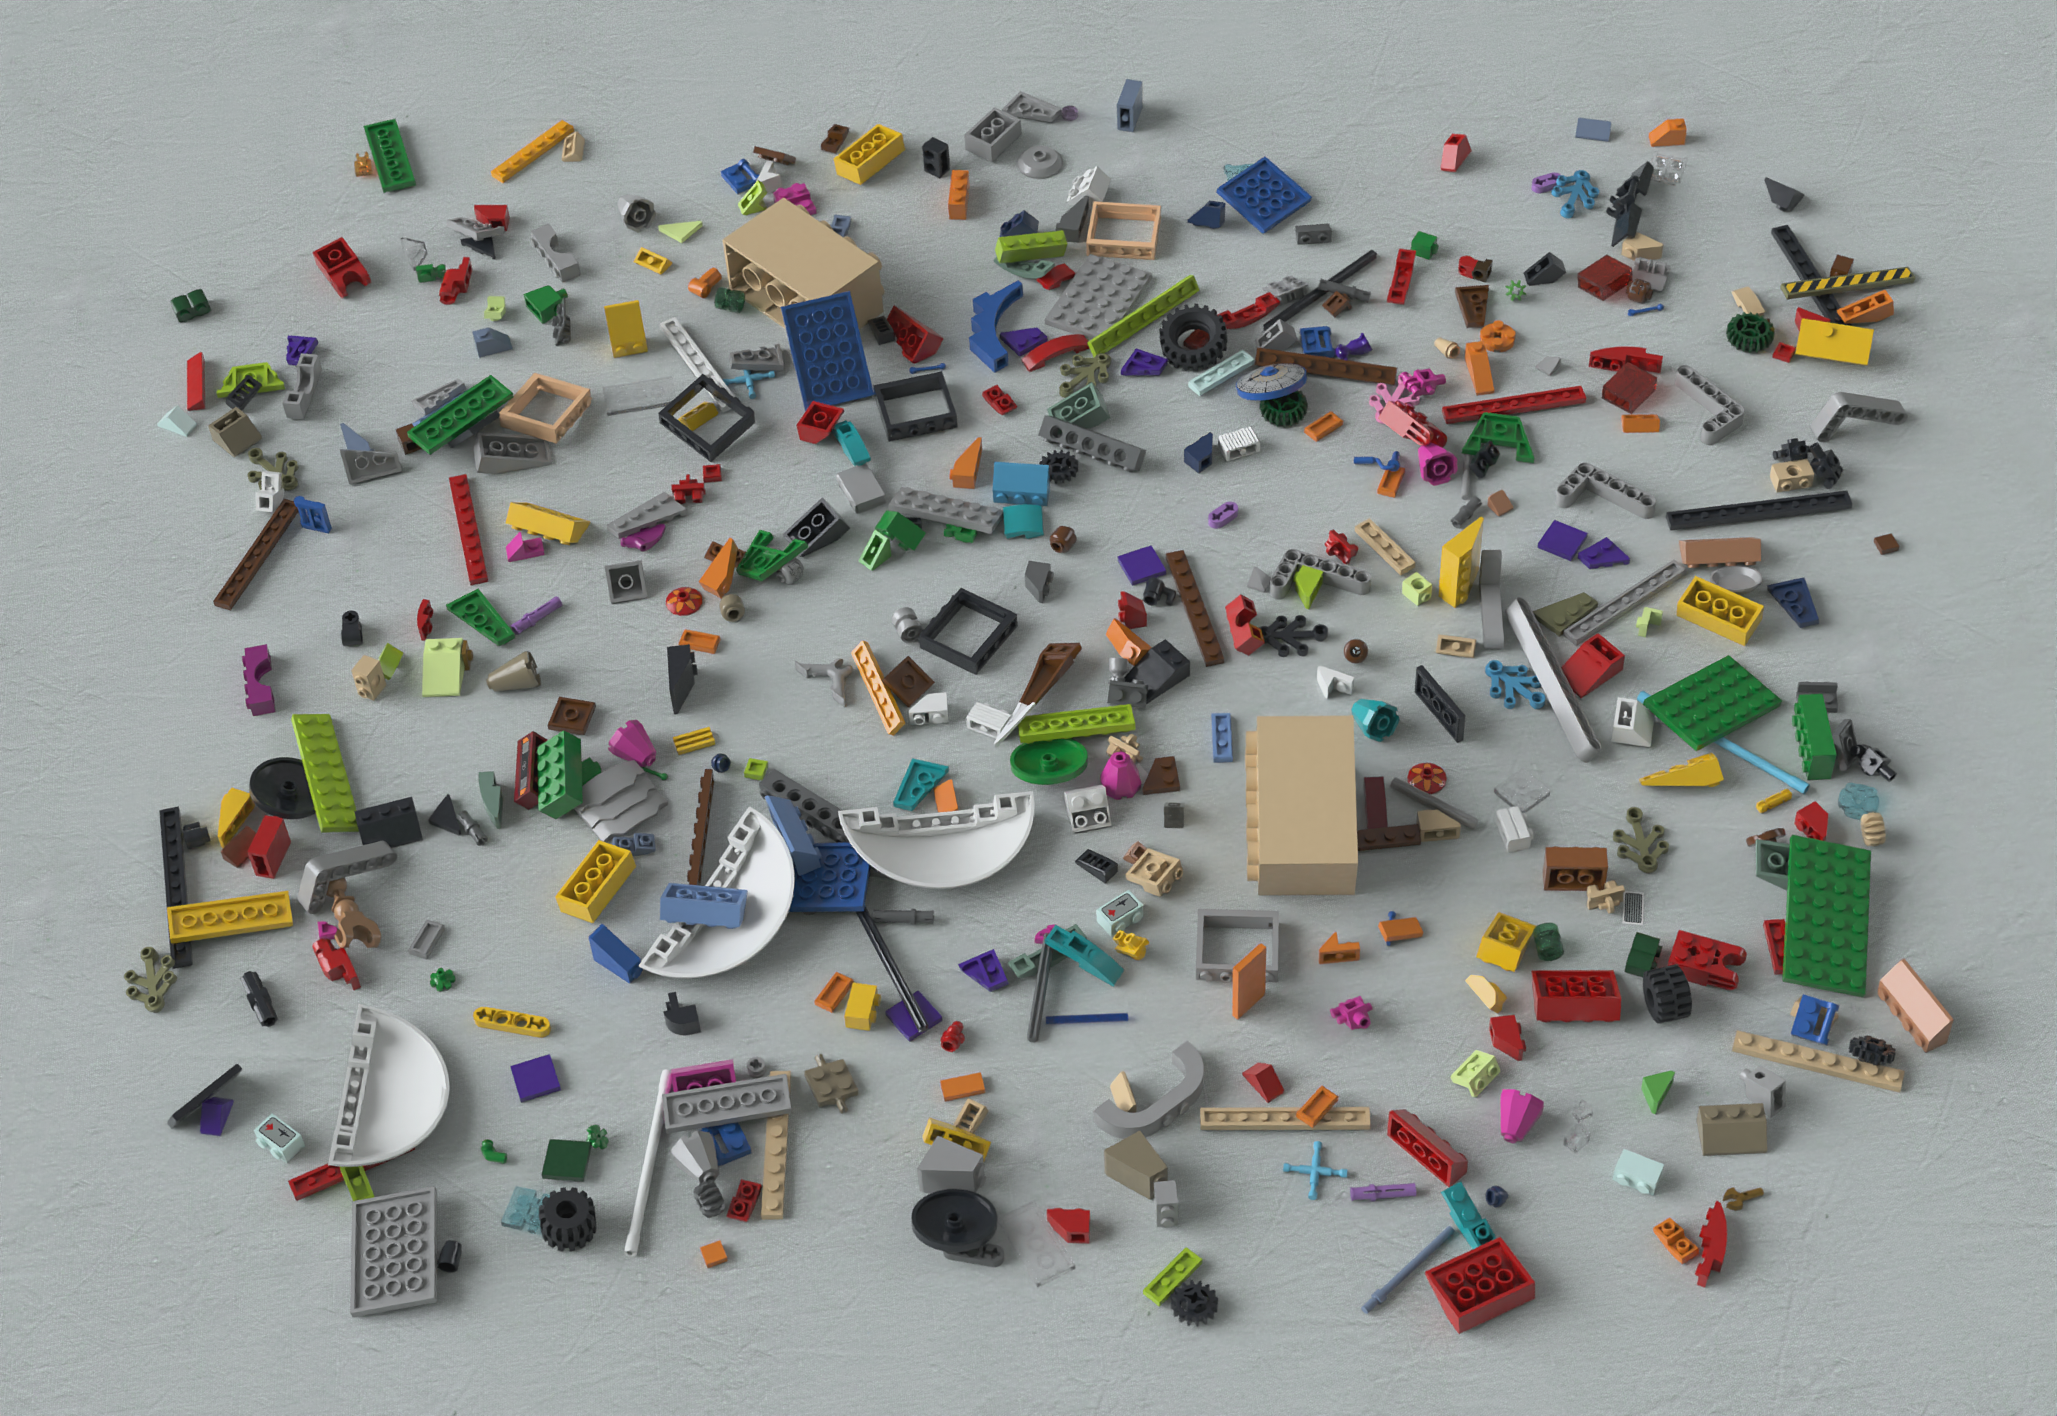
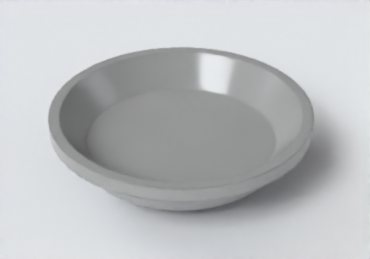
(1039, 162)
(1737, 579)

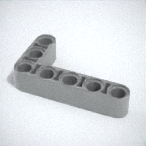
(1855, 406)
(1727, 411)
(1606, 486)
(1334, 574)
(1491, 599)
(337, 866)

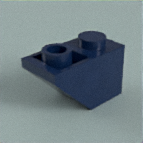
(1210, 214)
(1020, 225)
(1200, 453)

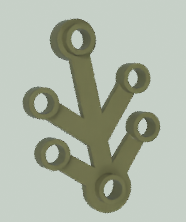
(1101, 362)
(289, 482)
(1640, 842)
(154, 1001)

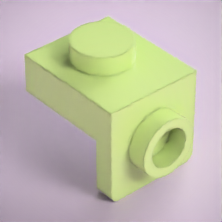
(496, 308)
(1649, 616)

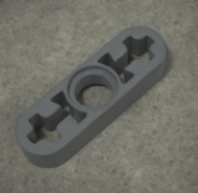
(979, 1260)

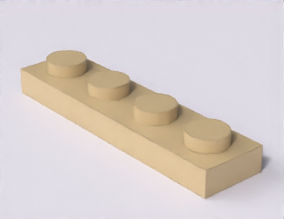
(1384, 546)

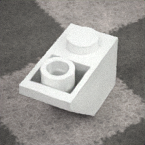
(930, 710)

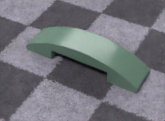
(1027, 269)
(1028, 966)

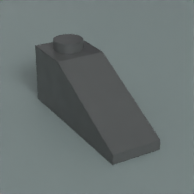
(1073, 220)

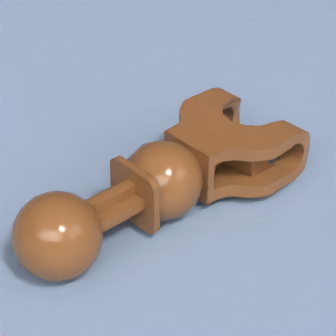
(351, 922)

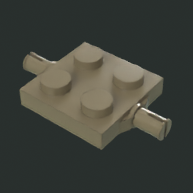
(831, 1083)

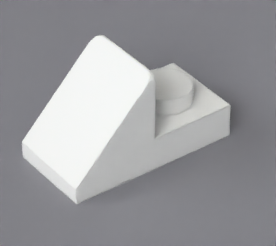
(769, 177)
(1331, 679)

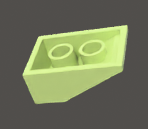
(442, 667)

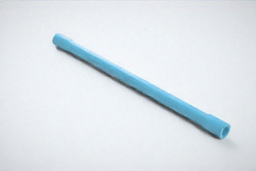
(1792, 781)

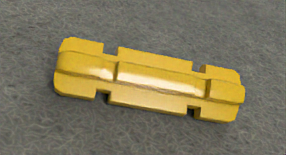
(1773, 800)

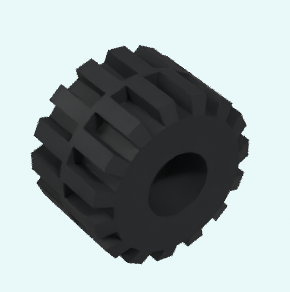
(1667, 994)
(567, 1219)

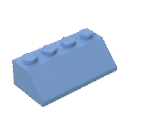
(799, 843)
(703, 905)

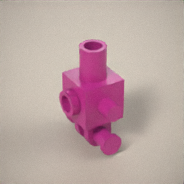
(1422, 382)
(1353, 1013)

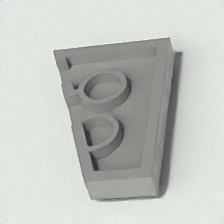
(1030, 107)
(472, 229)
(761, 359)
(439, 396)

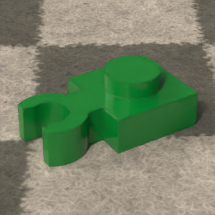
(428, 273)
(962, 534)

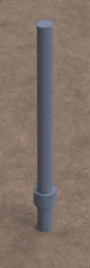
(1380, 1295)

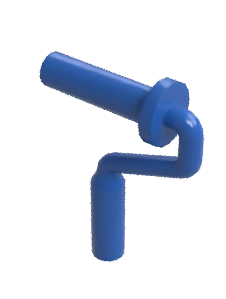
(1392, 465)

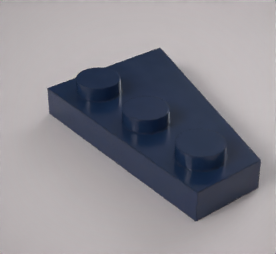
(1796, 601)

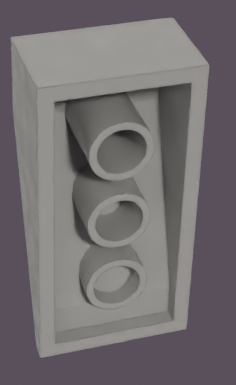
(508, 453)

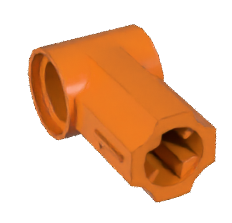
(703, 285)

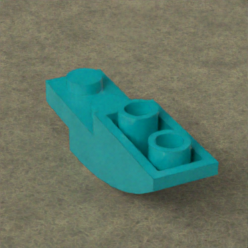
(851, 443)
(1086, 953)
(1466, 1216)

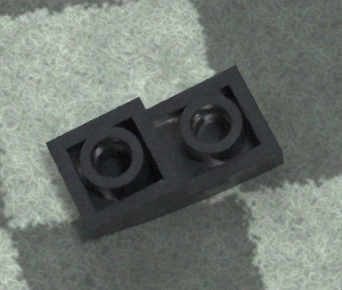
(1486, 457)

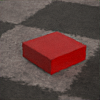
(1784, 352)
(712, 473)

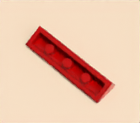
(196, 382)

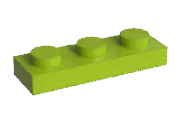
(1172, 1276)

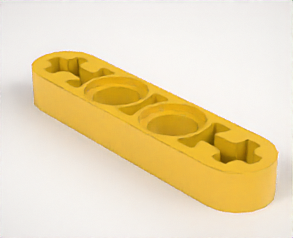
(513, 1019)

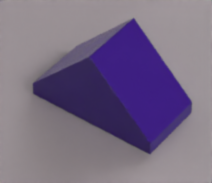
(214, 1115)

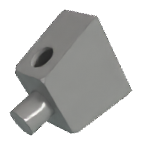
(1765, 1088)

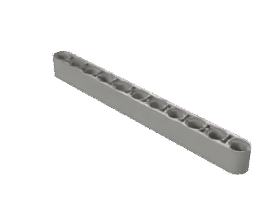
(1553, 680)

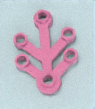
(1381, 389)

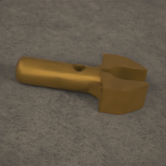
(1737, 1205)

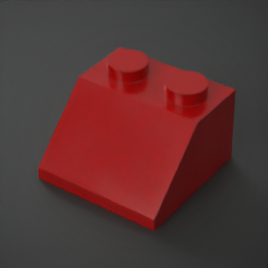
(818, 422)

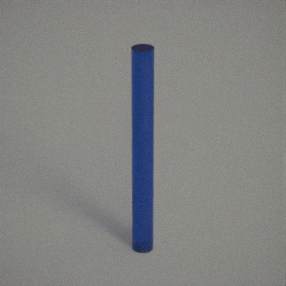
(1087, 1018)

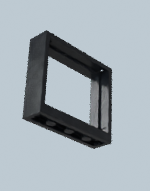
(910, 387)
(708, 451)
(973, 664)

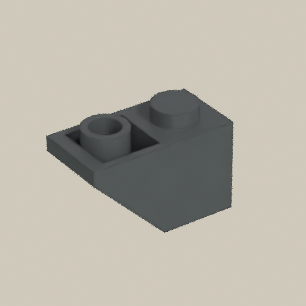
(1038, 578)

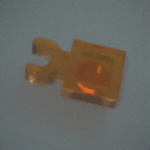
(363, 165)

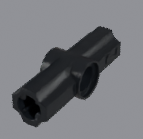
(259, 999)

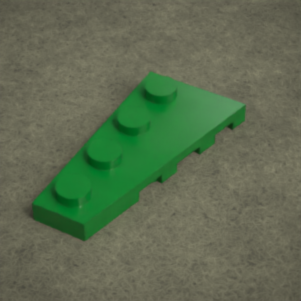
(481, 616)

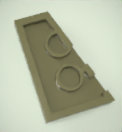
(1566, 612)

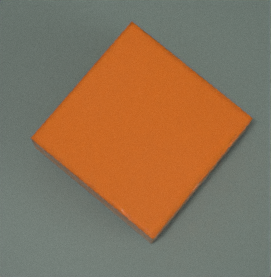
(713, 1254)

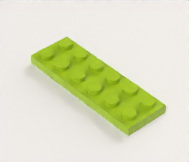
(1076, 723)

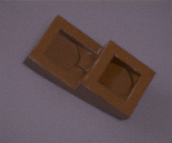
(835, 137)

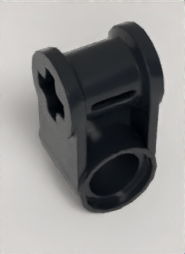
(351, 629)

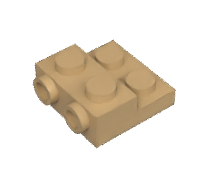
(1155, 872)

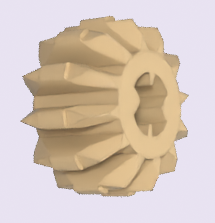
(1873, 829)

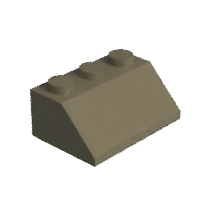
(1732, 1129)

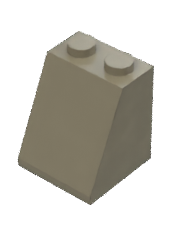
(1135, 1164)

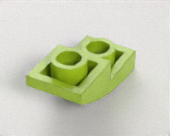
(389, 660)

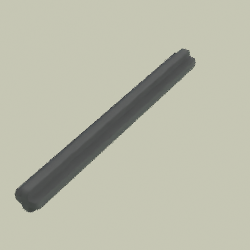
(1040, 992)

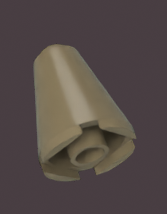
(515, 674)

